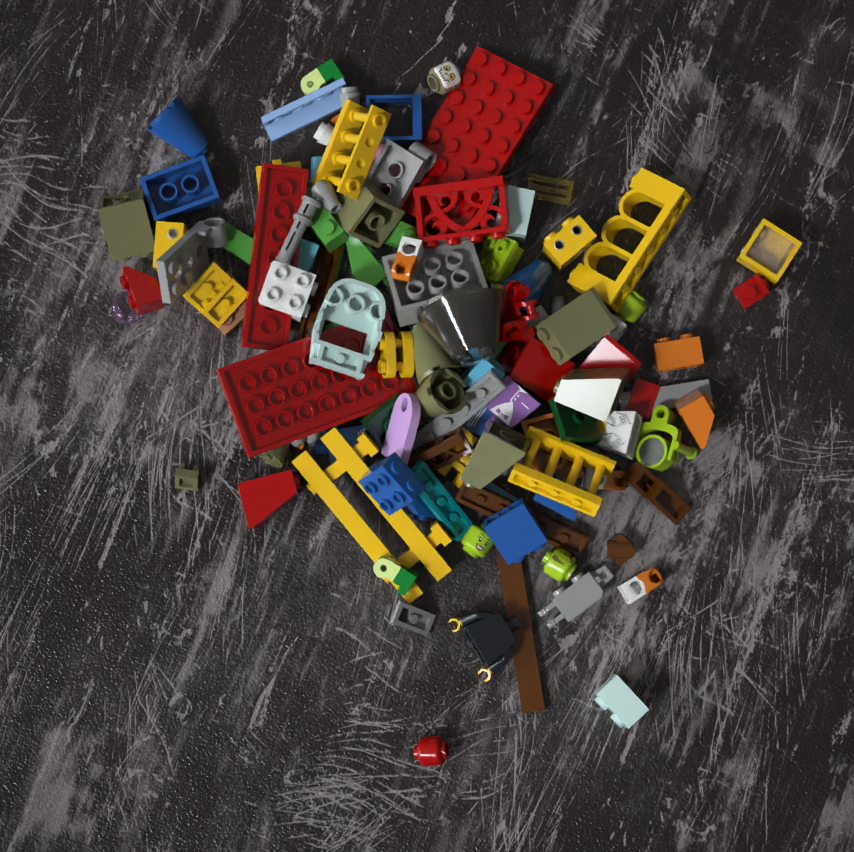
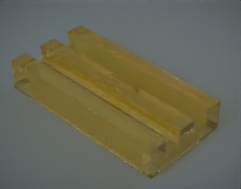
(570, 184)

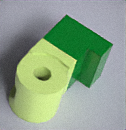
(321, 77)
(396, 572)

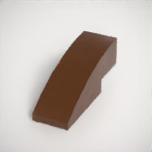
(656, 493)

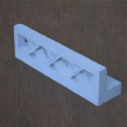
(303, 111)

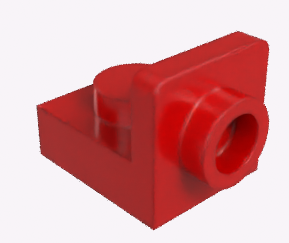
(751, 291)

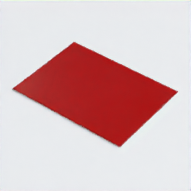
(642, 397)

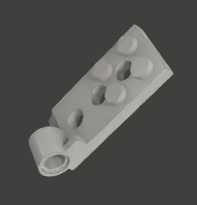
(413, 166)
(189, 257)

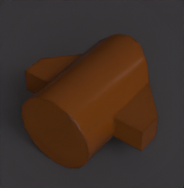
(620, 549)

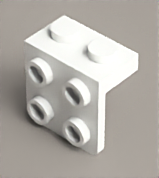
(288, 290)

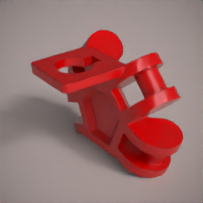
(514, 321)

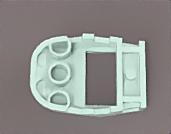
(355, 307)

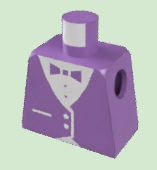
(511, 405)

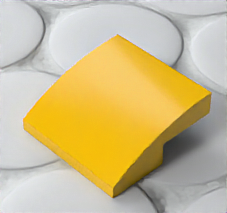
(215, 295)

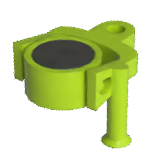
(657, 452)

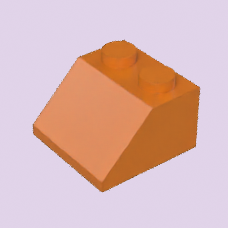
(697, 415)

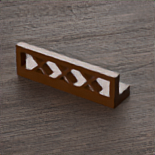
(439, 445)

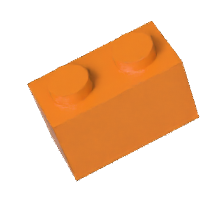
(677, 353)

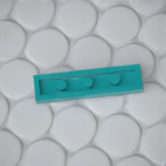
(441, 502)

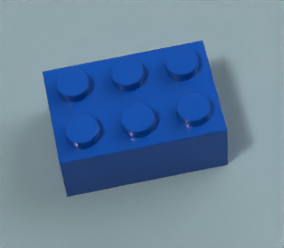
(180, 189)

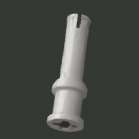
(302, 220)

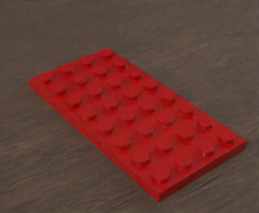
(480, 128)
(285, 398)

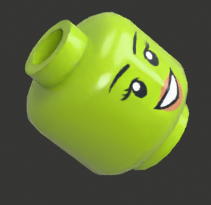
(477, 541)

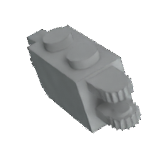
(578, 596)

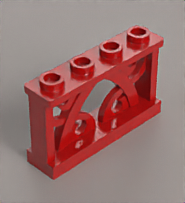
(435, 195)

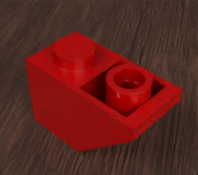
(142, 291)

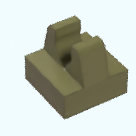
(186, 478)

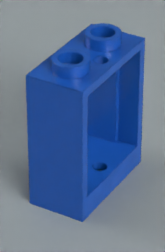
(414, 100)

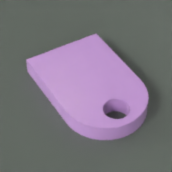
(402, 427)

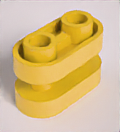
(387, 364)

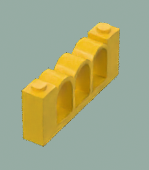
(645, 188)

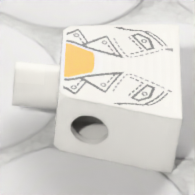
(620, 433)

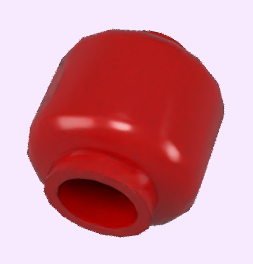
(431, 751)

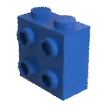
(392, 484)
(515, 531)

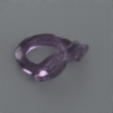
(116, 313)

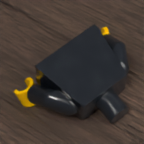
(489, 637)

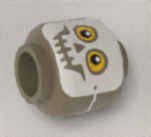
(444, 77)

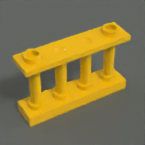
(342, 142)
(553, 488)

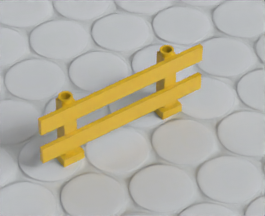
(350, 460)

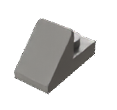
(412, 618)

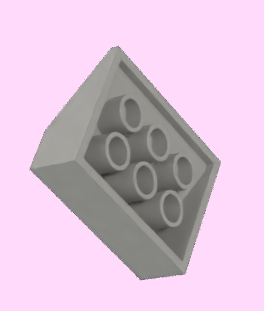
(436, 273)

